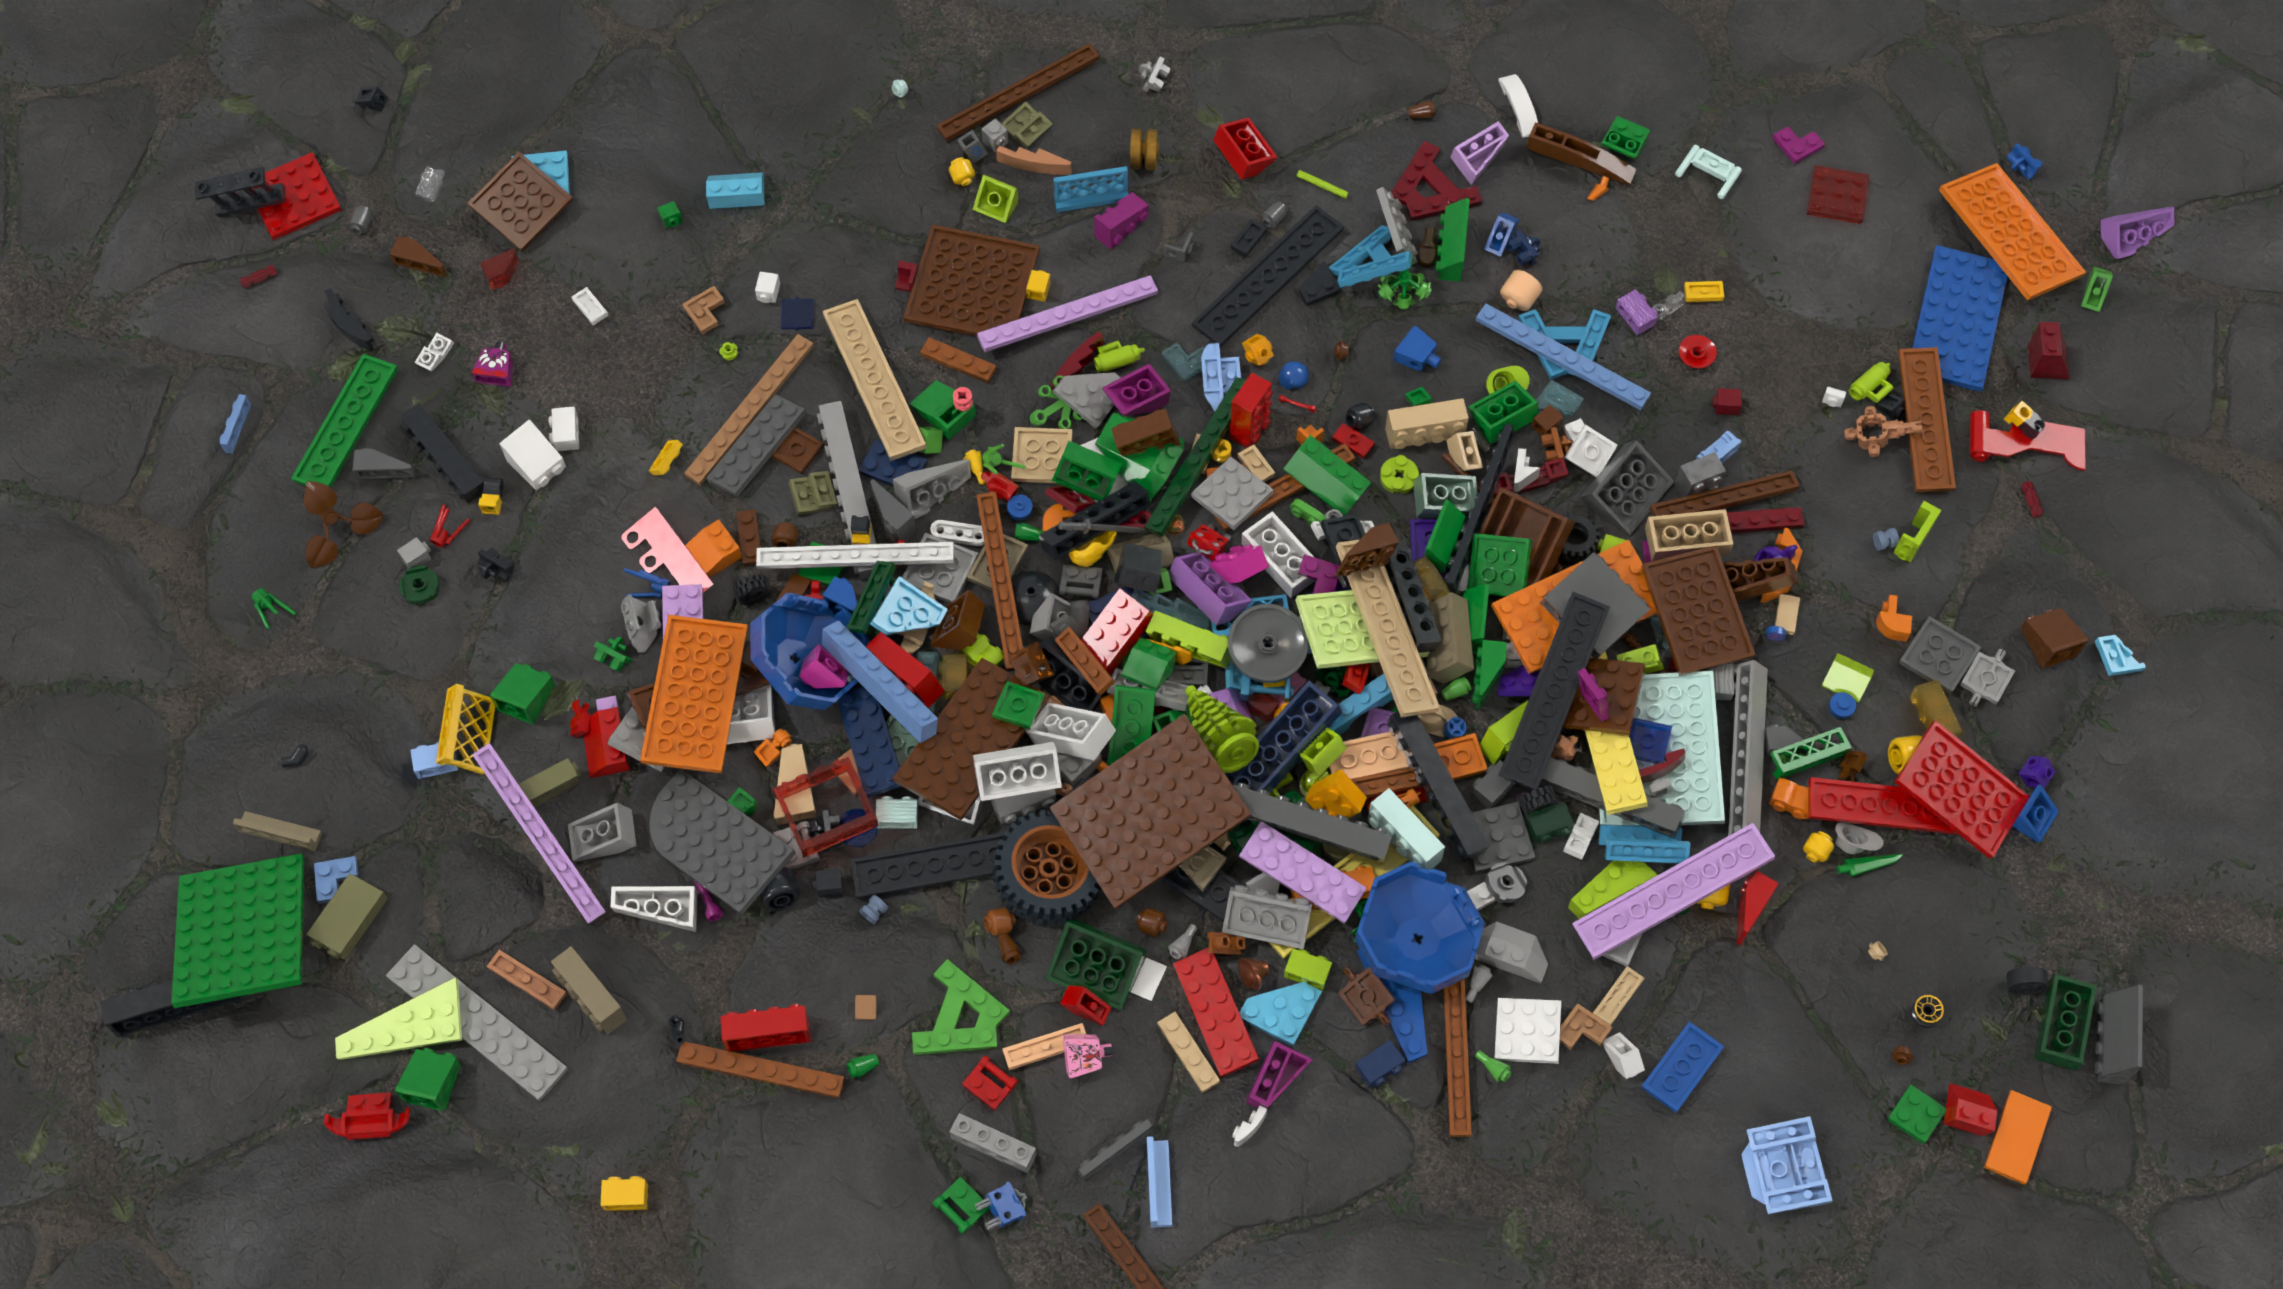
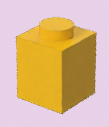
(1038, 285)

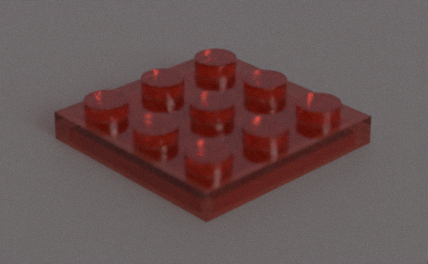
(1838, 194)

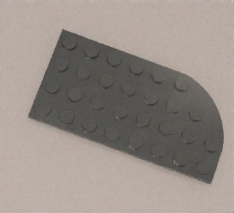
(715, 842)

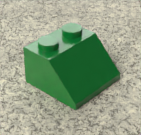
(1149, 664)

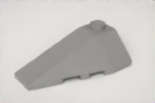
(927, 486)

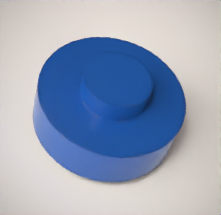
(1019, 507)
(1842, 705)

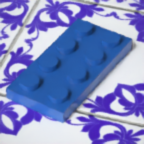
(1682, 1067)

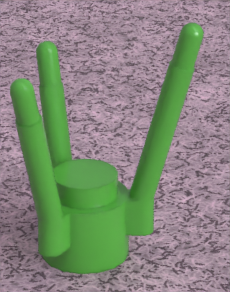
(993, 458)

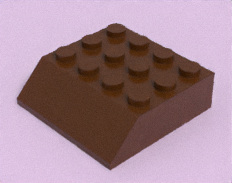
(1522, 518)

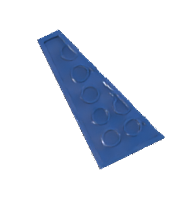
(1406, 1017)

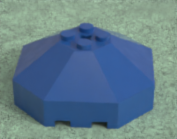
(790, 629)
(1424, 905)

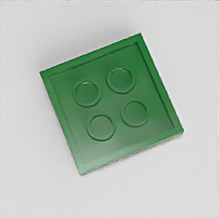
(1500, 563)

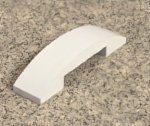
(1520, 103)

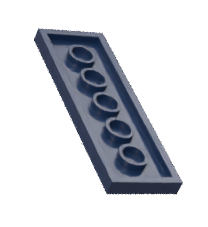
(869, 741)

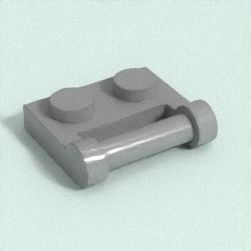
(797, 860)

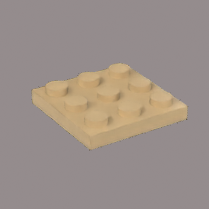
(1039, 451)

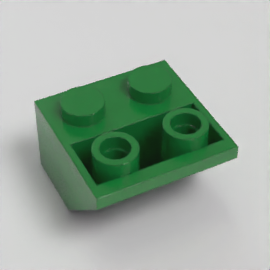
(1626, 137)

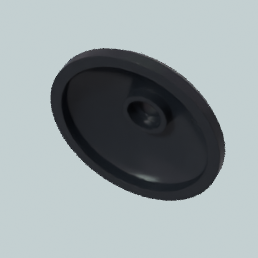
(1028, 603)

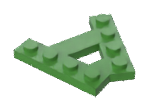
(945, 1035)

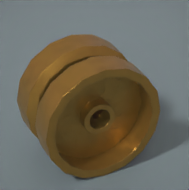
(1144, 149)

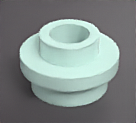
(899, 88)

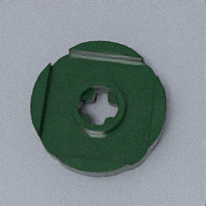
(423, 594)

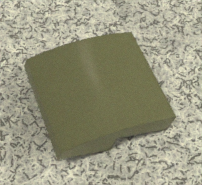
(1026, 125)
(812, 493)

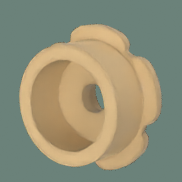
(1877, 951)

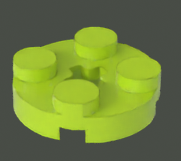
(1398, 484)

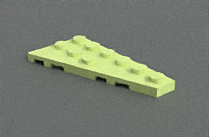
(417, 1023)

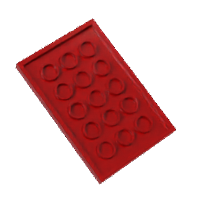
(1962, 789)

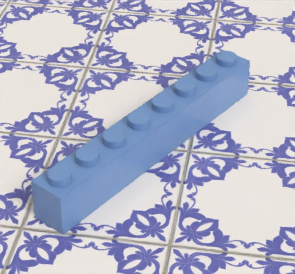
(879, 681)

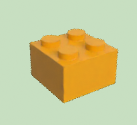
(1337, 795)

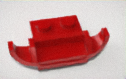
(367, 1117)

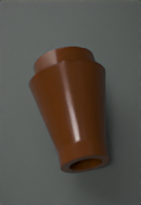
(1422, 110)
(1009, 951)

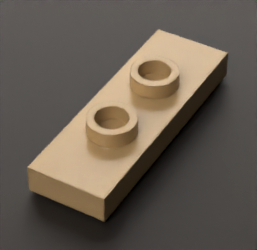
(1618, 995)

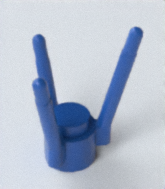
(656, 585)

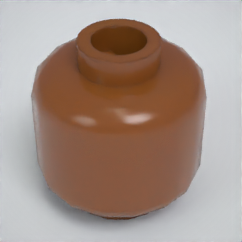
(999, 921)

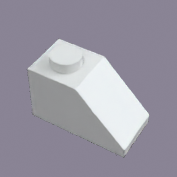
(1623, 1055)

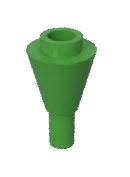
(1499, 1070)

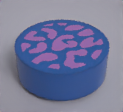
(1775, 633)

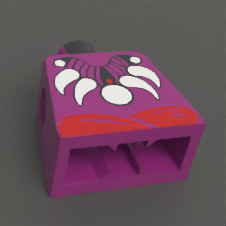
(494, 366)

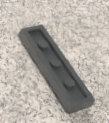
(1122, 1144)

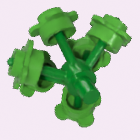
(1409, 282)

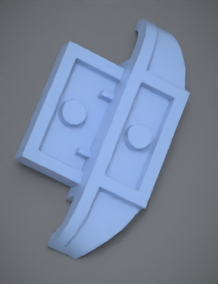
(1218, 374)

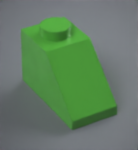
(2096, 288)

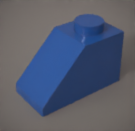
(1501, 233)

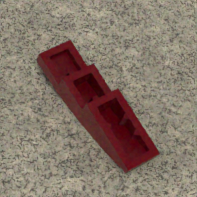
(1080, 357)

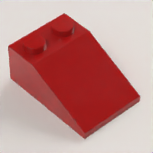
(1755, 896)

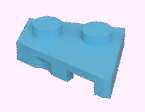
(2116, 656)

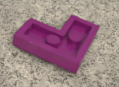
(1797, 148)
(1320, 571)

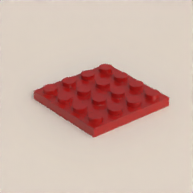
(307, 197)

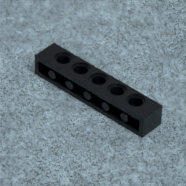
(1108, 511)
(1412, 599)

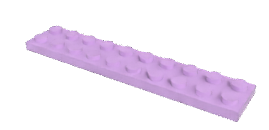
(1673, 891)

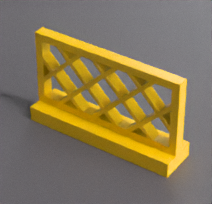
(452, 721)

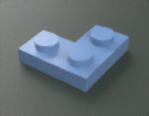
(329, 873)

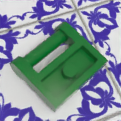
(965, 1199)

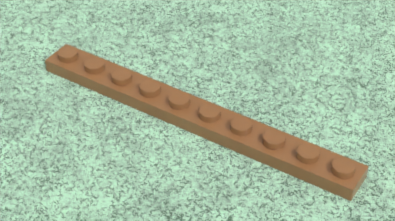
(749, 409)

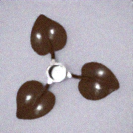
(319, 501)

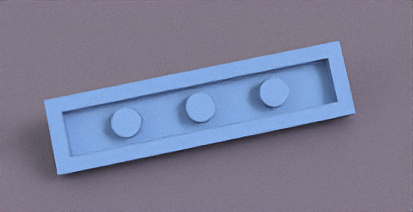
(1159, 1183)

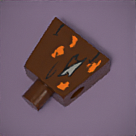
(1031, 665)

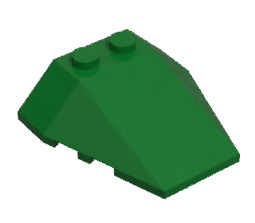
(1146, 468)

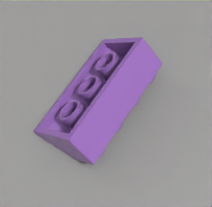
(1207, 589)

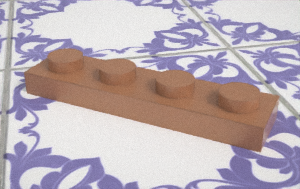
(527, 980)

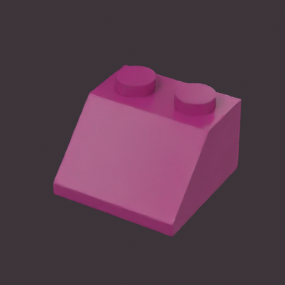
(822, 670)

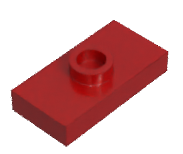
(1354, 440)

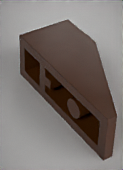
(412, 255)

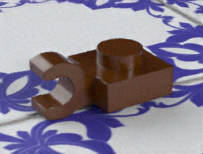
(1852, 764)

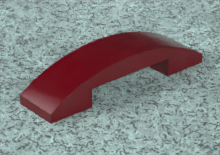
(1549, 474)
(1671, 762)

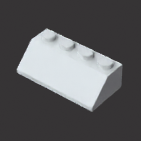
(1017, 771)

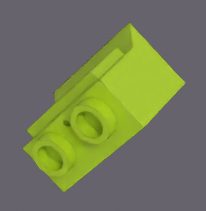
(1649, 655)

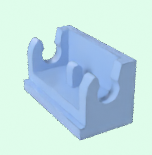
(1723, 447)

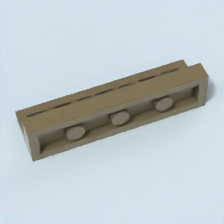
(278, 831)

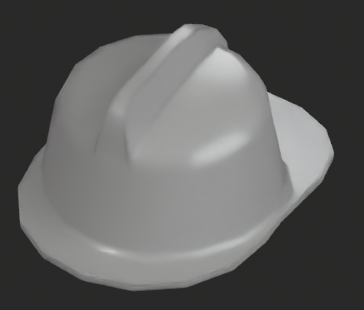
(1856, 839)

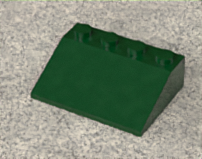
(1096, 962)

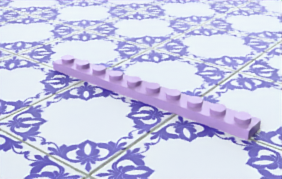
(1067, 313)
(539, 833)

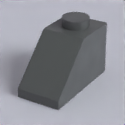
(1779, 737)

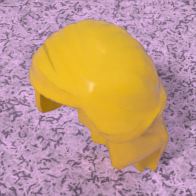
(1092, 551)

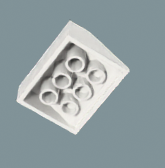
(753, 716)

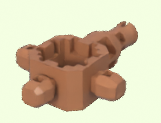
(1890, 430)

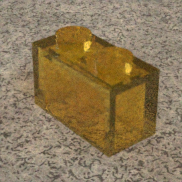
(953, 673)

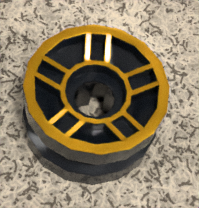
(1931, 1004)

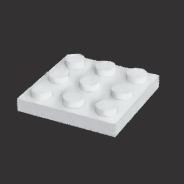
(1528, 1030)

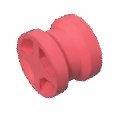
(962, 404)

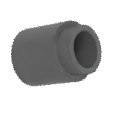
(1274, 214)
(360, 219)

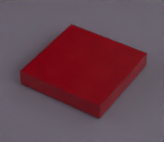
(1069, 498)

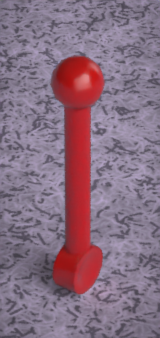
(1311, 408)

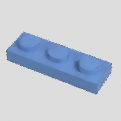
(235, 423)

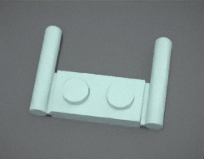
(1713, 165)

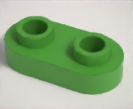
(1306, 512)

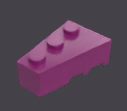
(1120, 220)

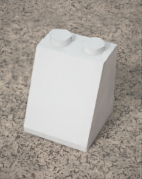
(532, 455)

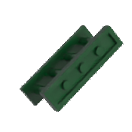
(870, 599)

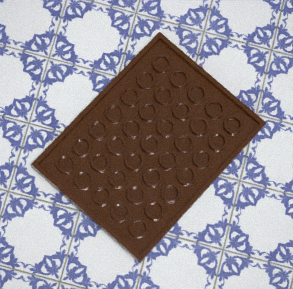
(1150, 811)

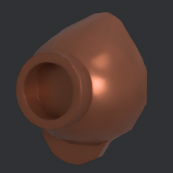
(1252, 972)

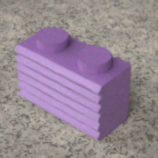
(1636, 312)

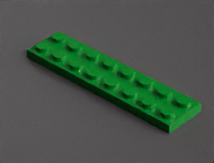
(345, 421)

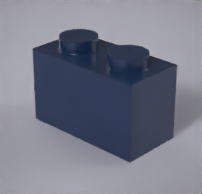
(1380, 1065)

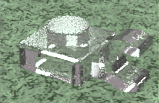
(1672, 303)

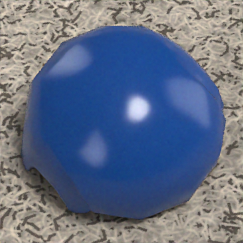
(1293, 375)

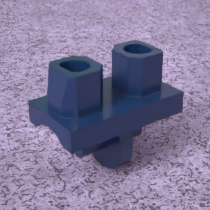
(1527, 246)

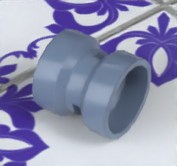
(1885, 539)
(873, 909)

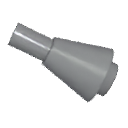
(1180, 947)
(1480, 977)

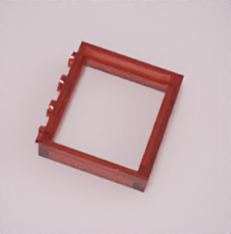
(839, 833)

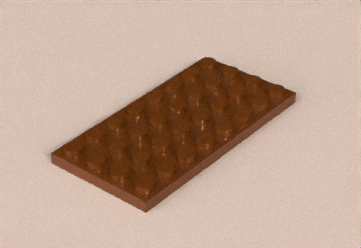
(943, 765)

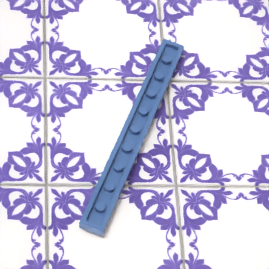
(1563, 356)

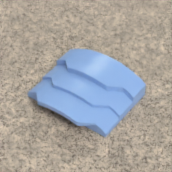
(1785, 1166)

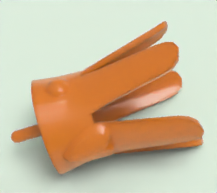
(1410, 797)

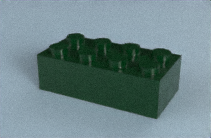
(2065, 1022)

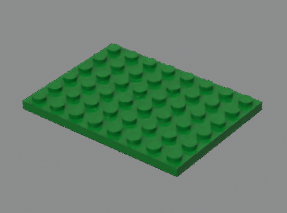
(239, 931)

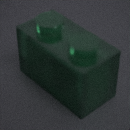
(1549, 823)

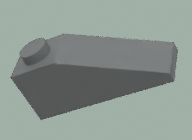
(377, 465)

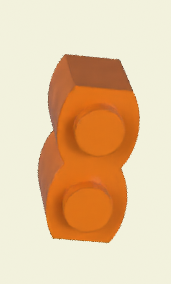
(1790, 798)

